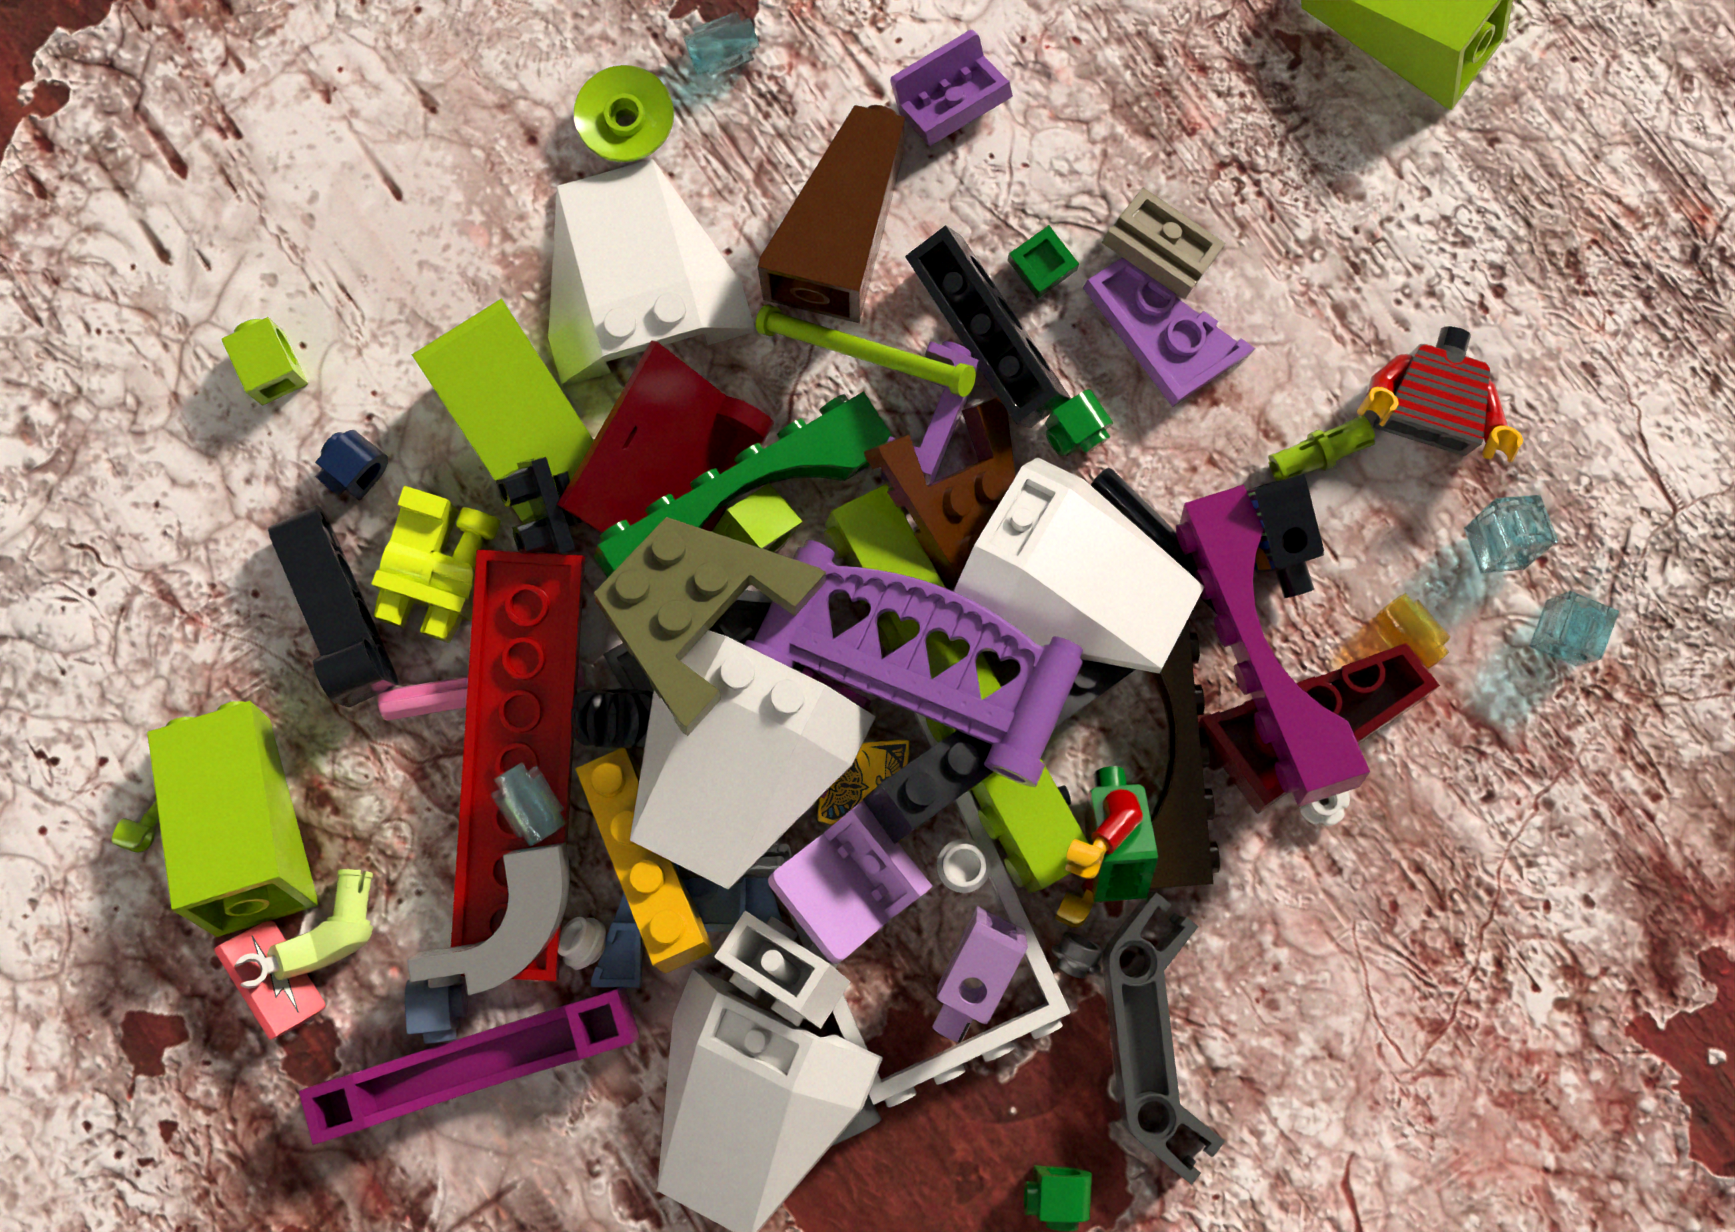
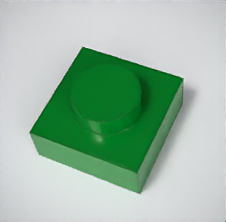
(1043, 261)

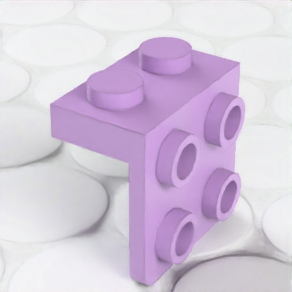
(848, 883)

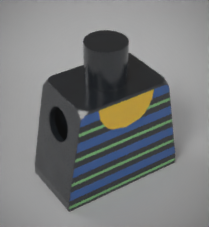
(1288, 514)

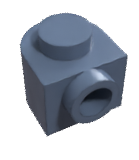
(434, 1010)

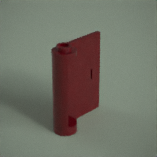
(658, 441)

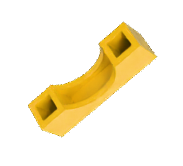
(649, 881)

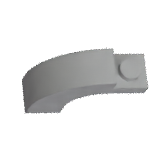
(536, 906)

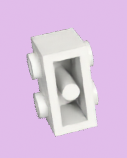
(771, 962)

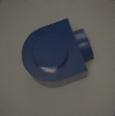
(350, 464)

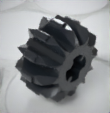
(611, 717)

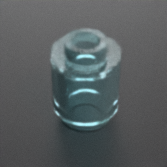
(721, 44)
(528, 803)

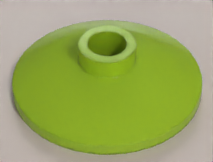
(619, 93)

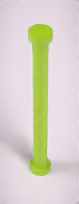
(958, 378)

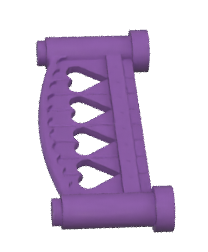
(1012, 719)

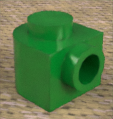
(1078, 425)
(1059, 1196)

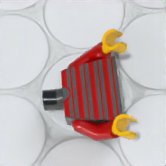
(1441, 399)

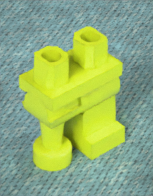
(420, 573)

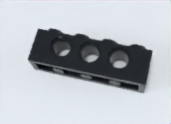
(987, 327)

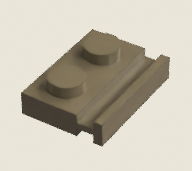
(1163, 243)

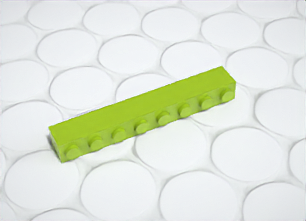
(1027, 820)

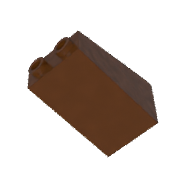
(835, 227)

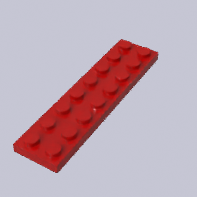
(515, 713)

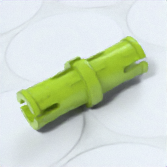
(1322, 449)

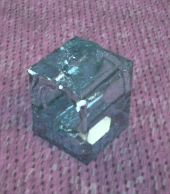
(1510, 533)
(1574, 628)

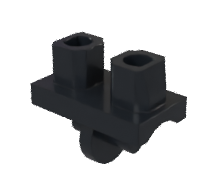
(536, 484)

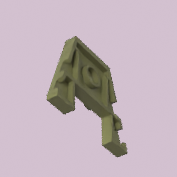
(677, 591)

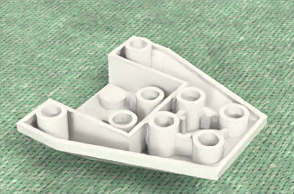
(1078, 571)
(750, 1104)

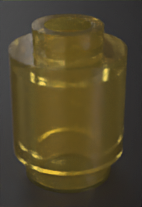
(1413, 624)

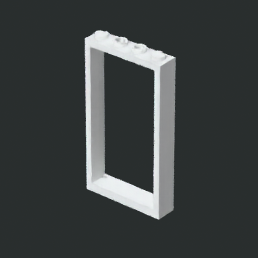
(995, 1041)

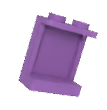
(946, 413)

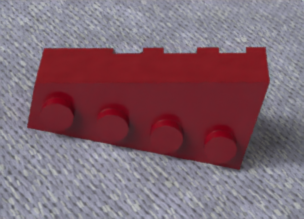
(1363, 693)

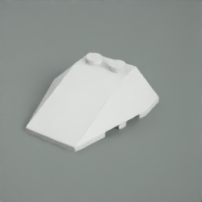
(634, 272)
(746, 767)

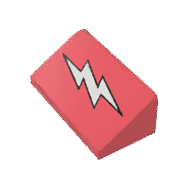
(275, 1003)

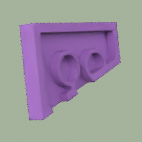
(1162, 332)

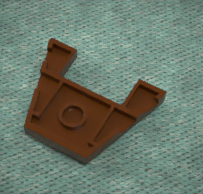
(959, 506)

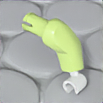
(328, 941)

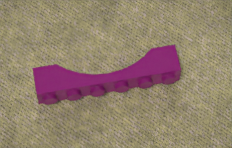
(1312, 743)
(468, 1065)

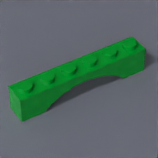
(821, 449)

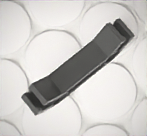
(1144, 1036)

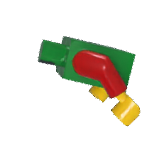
(1119, 851)

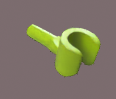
(134, 835)

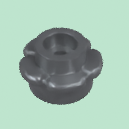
(1077, 955)

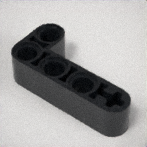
(351, 650)

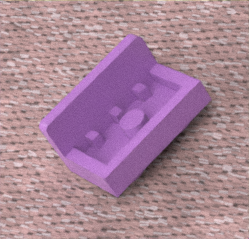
(949, 88)

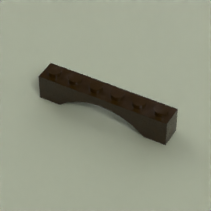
(1184, 804)

